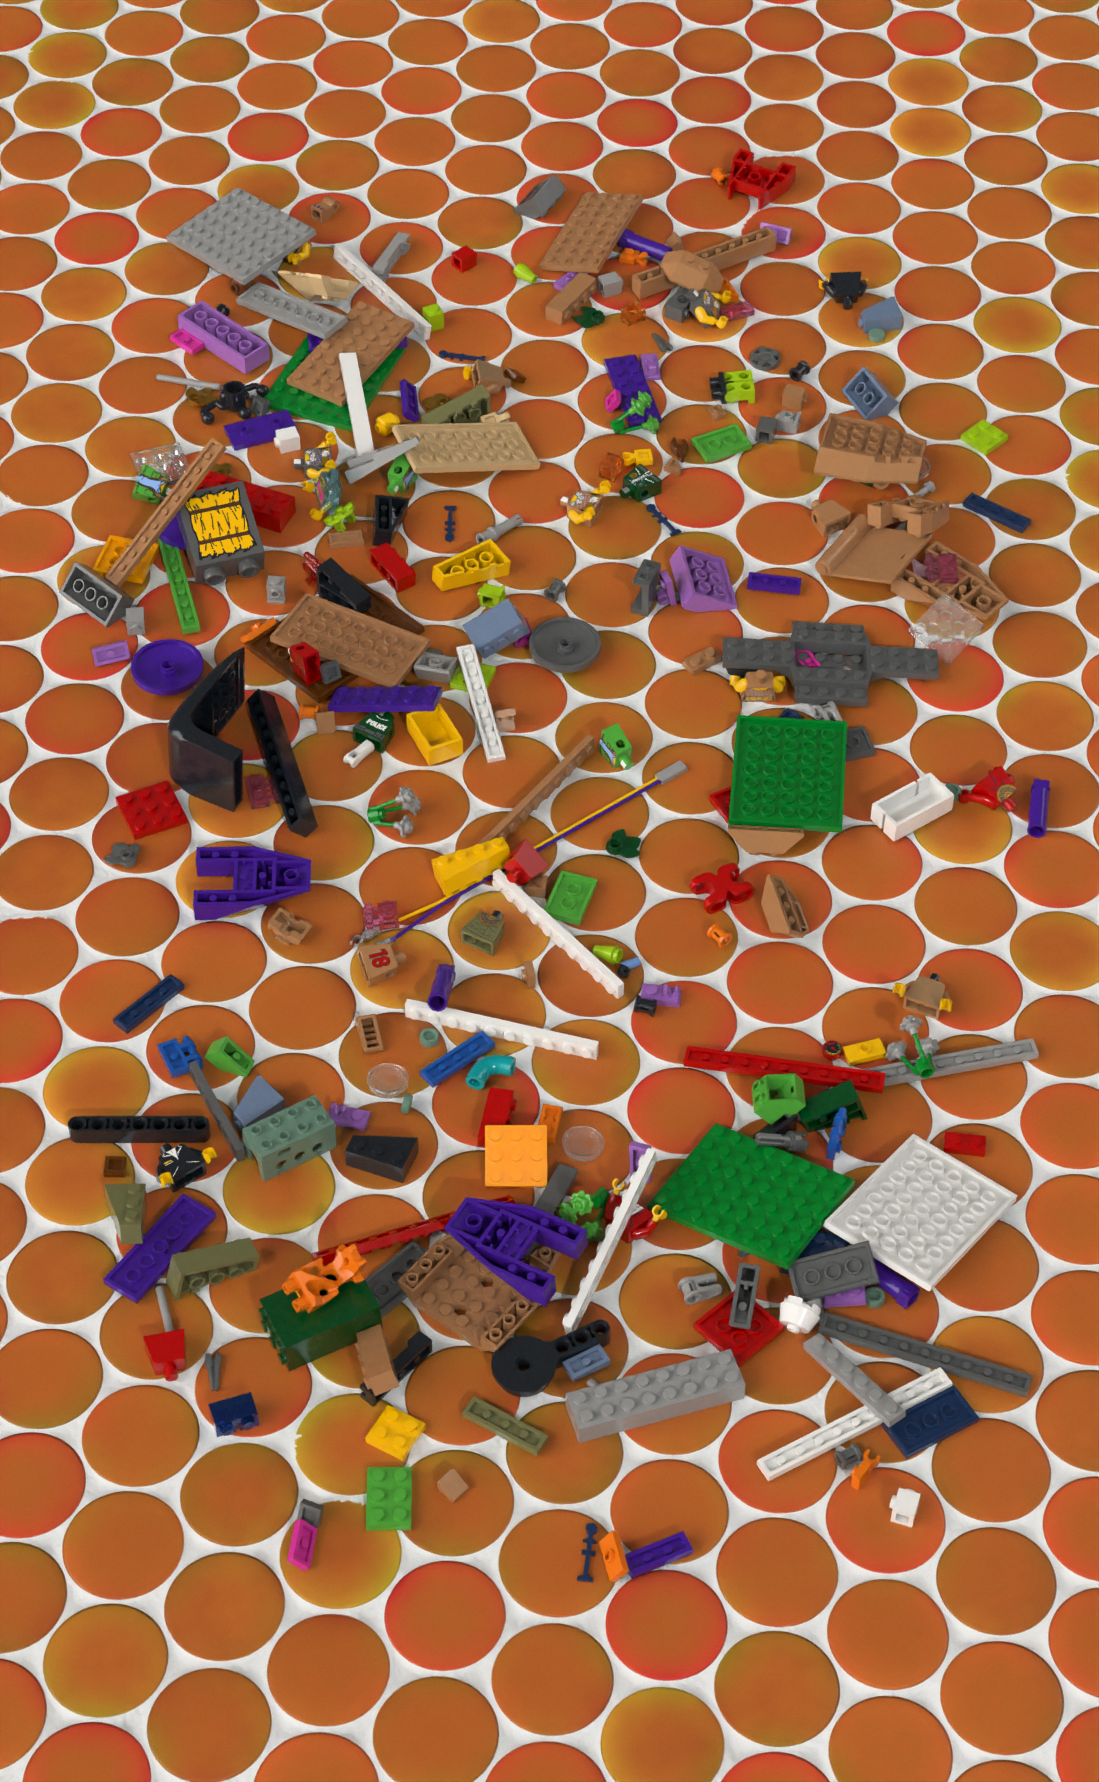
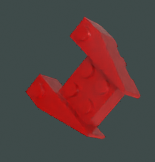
(757, 180)

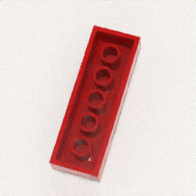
(270, 507)

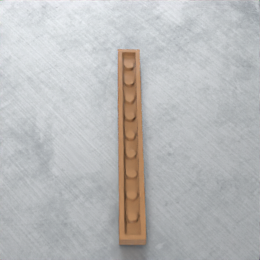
(165, 512)
(542, 790)

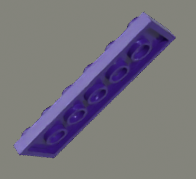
(629, 379)
(385, 699)
(151, 1260)

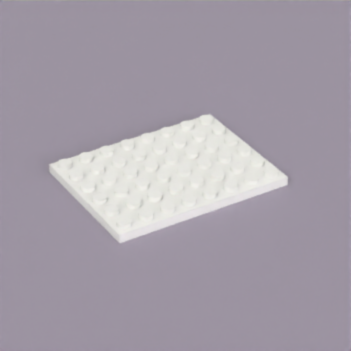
(921, 1211)

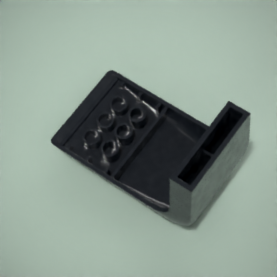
(196, 757)

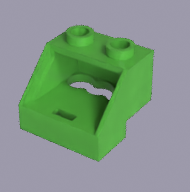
(787, 1101)

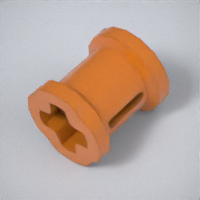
(719, 175)
(308, 712)
(719, 935)

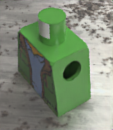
(401, 475)
(150, 485)
(615, 747)

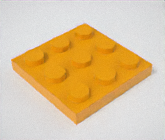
(112, 551)
(515, 1156)

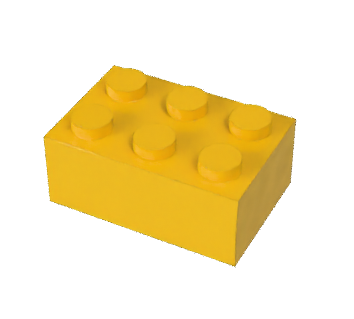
(434, 735)

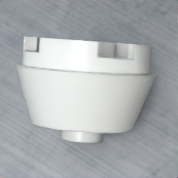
(798, 1315)

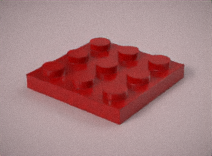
(151, 810)
(743, 1342)

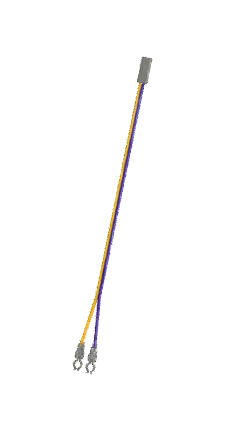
(660, 778)

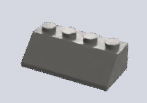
(95, 594)

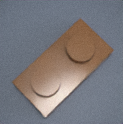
(702, 661)

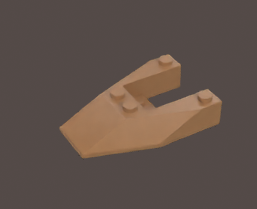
(972, 592)

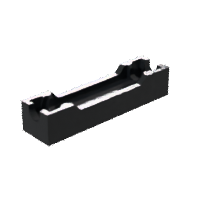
(418, 1349)

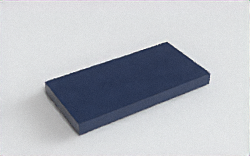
(931, 1422)

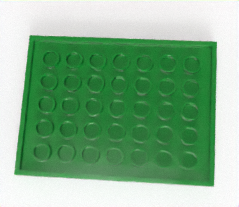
(317, 409)
(788, 773)
(752, 1196)

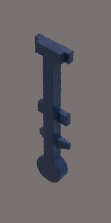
(443, 354)
(652, 508)
(449, 537)
(591, 1529)

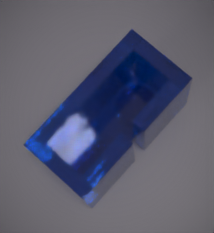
(234, 1414)

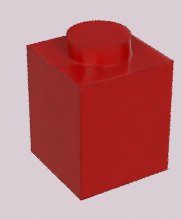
(464, 259)

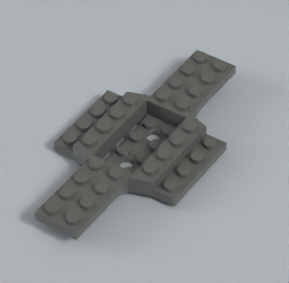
(830, 680)

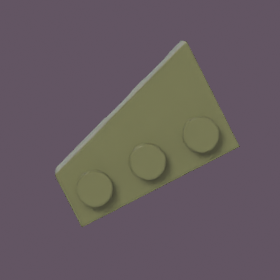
(128, 1210)

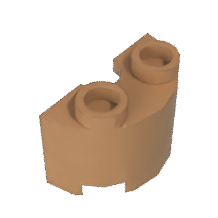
(288, 929)

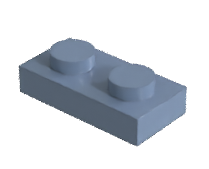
(586, 1363)

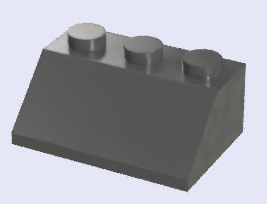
(541, 198)

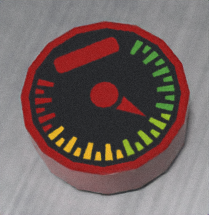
(832, 1050)

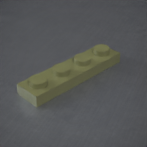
(505, 1426)

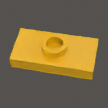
(864, 1052)

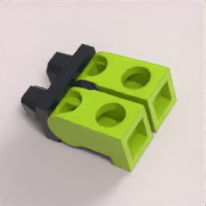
(733, 387)

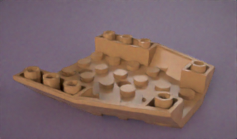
(868, 452)
(452, 1280)

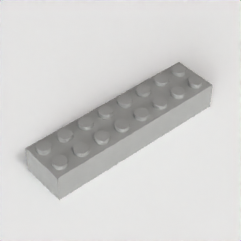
(655, 1395)

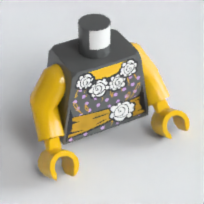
(706, 306)
(317, 459)

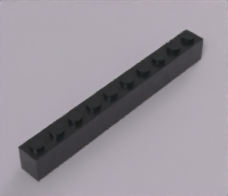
(282, 763)

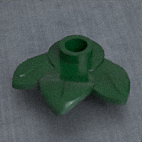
(589, 317)
(623, 845)

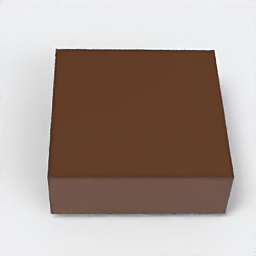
(514, 375)
(115, 1166)

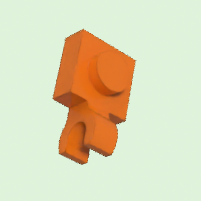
(632, 256)
(861, 1472)

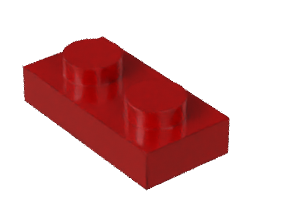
(964, 1144)

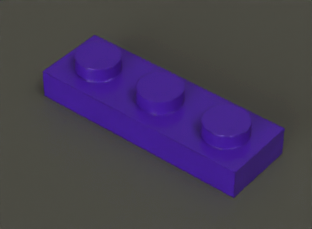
(409, 401)
(774, 583)
(658, 1554)

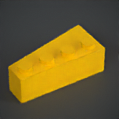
(471, 566)
(469, 865)

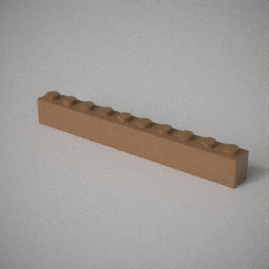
(722, 255)

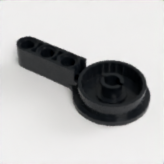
(542, 1358)

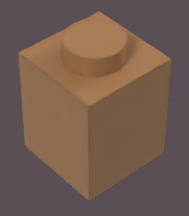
(794, 397)

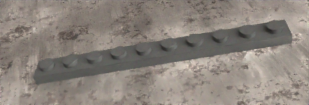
(925, 1354)

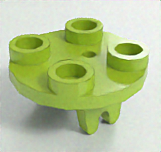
(336, 520)

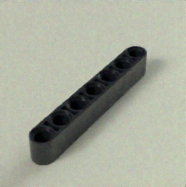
(139, 1129)

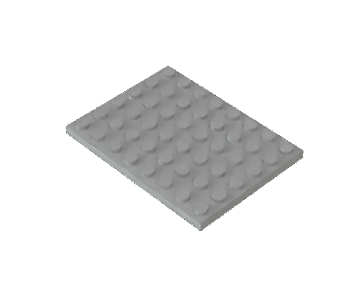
(241, 235)

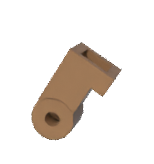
(325, 209)

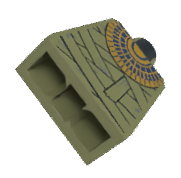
(484, 932)

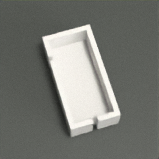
(904, 812)

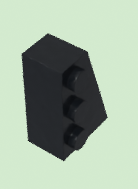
(388, 517)
(340, 588)
(382, 1155)

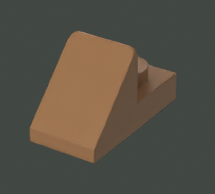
(505, 719)

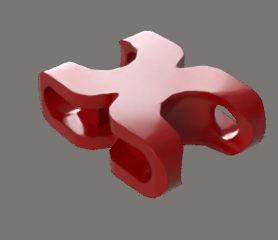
(721, 888)

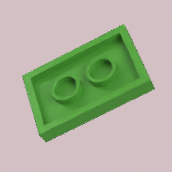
(721, 443)
(570, 897)
(388, 1498)

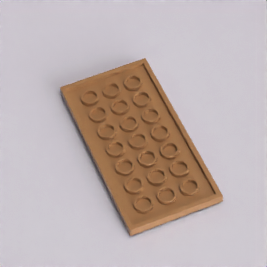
(591, 232)
(368, 333)
(353, 639)

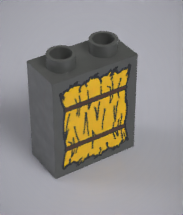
(221, 534)

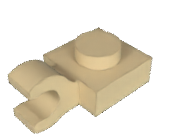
(492, 417)

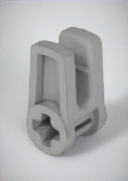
(827, 712)
(699, 1288)

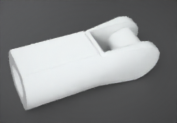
(358, 754)

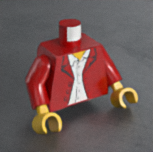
(641, 1221)

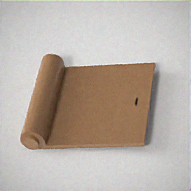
(870, 552)

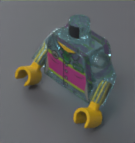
(328, 492)

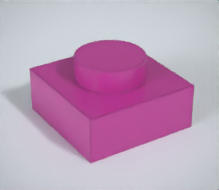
(613, 400)

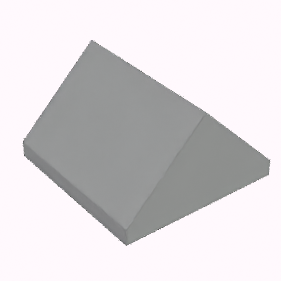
(435, 667)

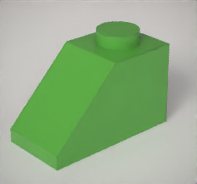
(229, 1057)

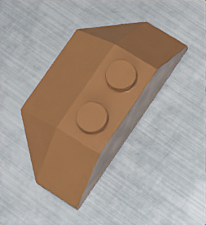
(691, 271)
(765, 839)
(783, 909)

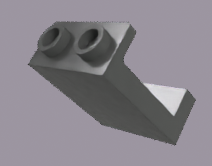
(647, 578)

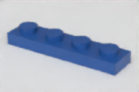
(457, 1059)

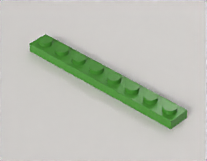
(179, 588)

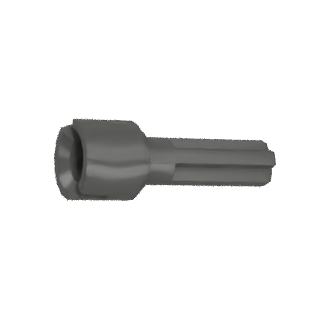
(791, 1140)

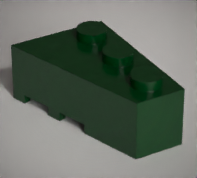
(822, 1108)

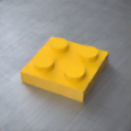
(395, 1432)

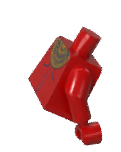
(992, 791)

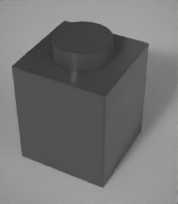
(766, 430)

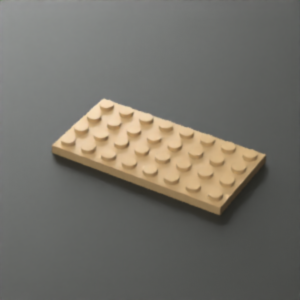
(467, 447)

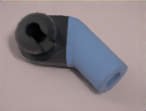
(626, 966)

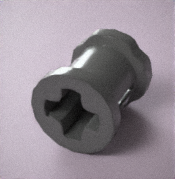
(557, 587)
(848, 1456)

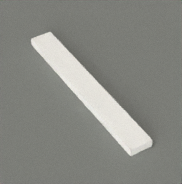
(356, 403)
(480, 703)

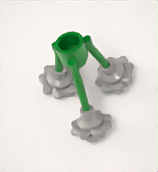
(409, 802)
(926, 1048)

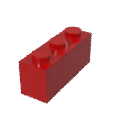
(392, 567)
(497, 1110)

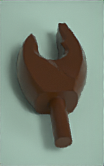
(679, 450)

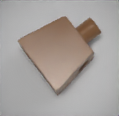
(829, 517)

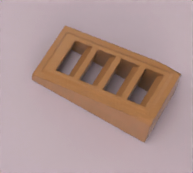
(364, 1021)

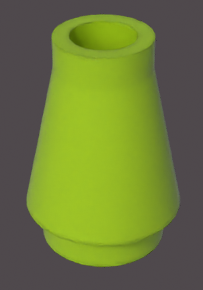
(523, 272)
(610, 954)

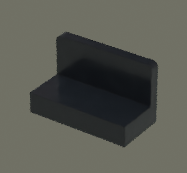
(781, 1126)

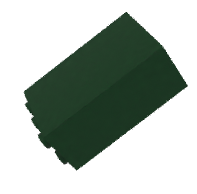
(310, 1336)

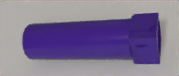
(642, 244)
(1038, 808)
(441, 987)
(903, 1291)

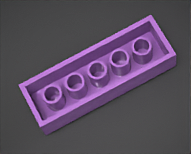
(224, 337)

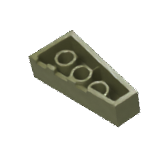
(462, 409)
(210, 1266)

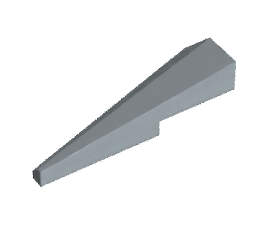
(371, 461)

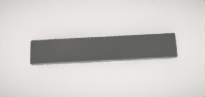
(216, 1111)
(554, 1194)

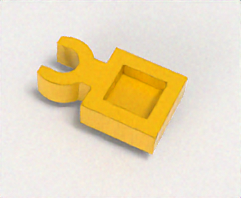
(640, 456)

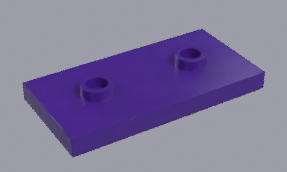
(257, 430)

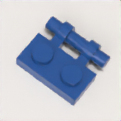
(174, 1057)
(837, 1132)

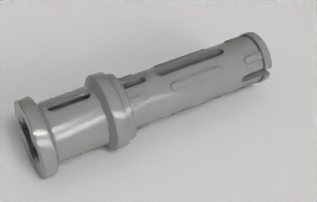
(495, 532)

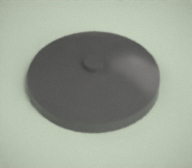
(565, 644)

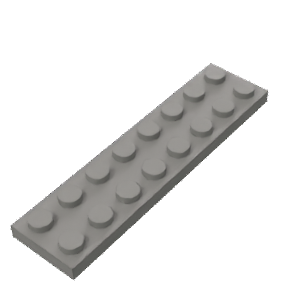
(292, 310)

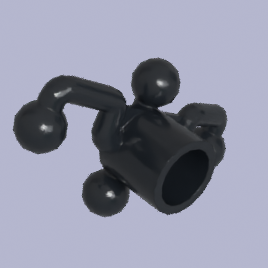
(233, 398)

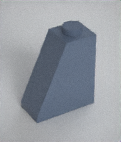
(881, 315)
(258, 1103)

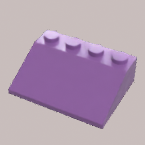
(702, 581)

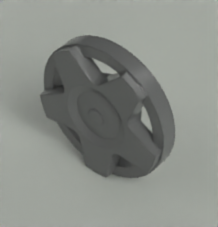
(764, 357)

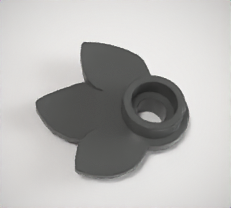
(123, 855)

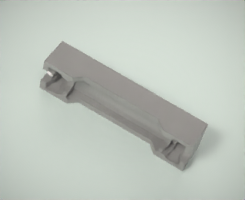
(392, 253)

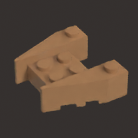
(921, 514)

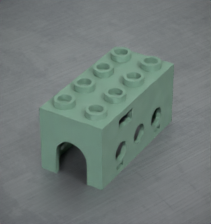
(293, 1127)

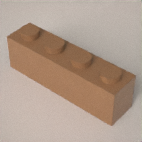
(571, 298)
(376, 1360)

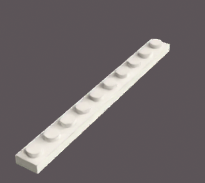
(381, 290)
(560, 935)
(503, 1029)
(606, 1248)
(848, 1426)

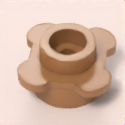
(716, 412)

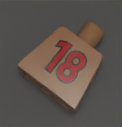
(379, 962)

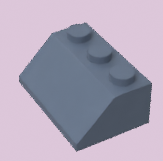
(869, 395)
(496, 628)

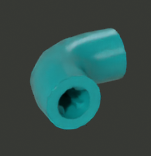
(490, 1066)

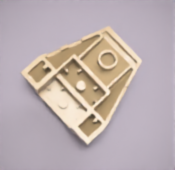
(319, 287)

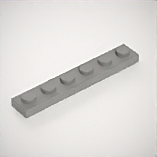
(854, 1380)

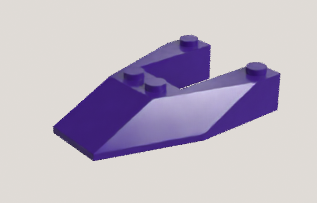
(258, 875)
(503, 1234)

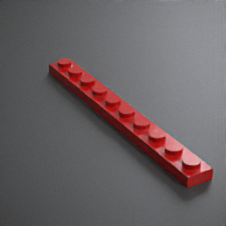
(761, 1065)
(402, 1234)

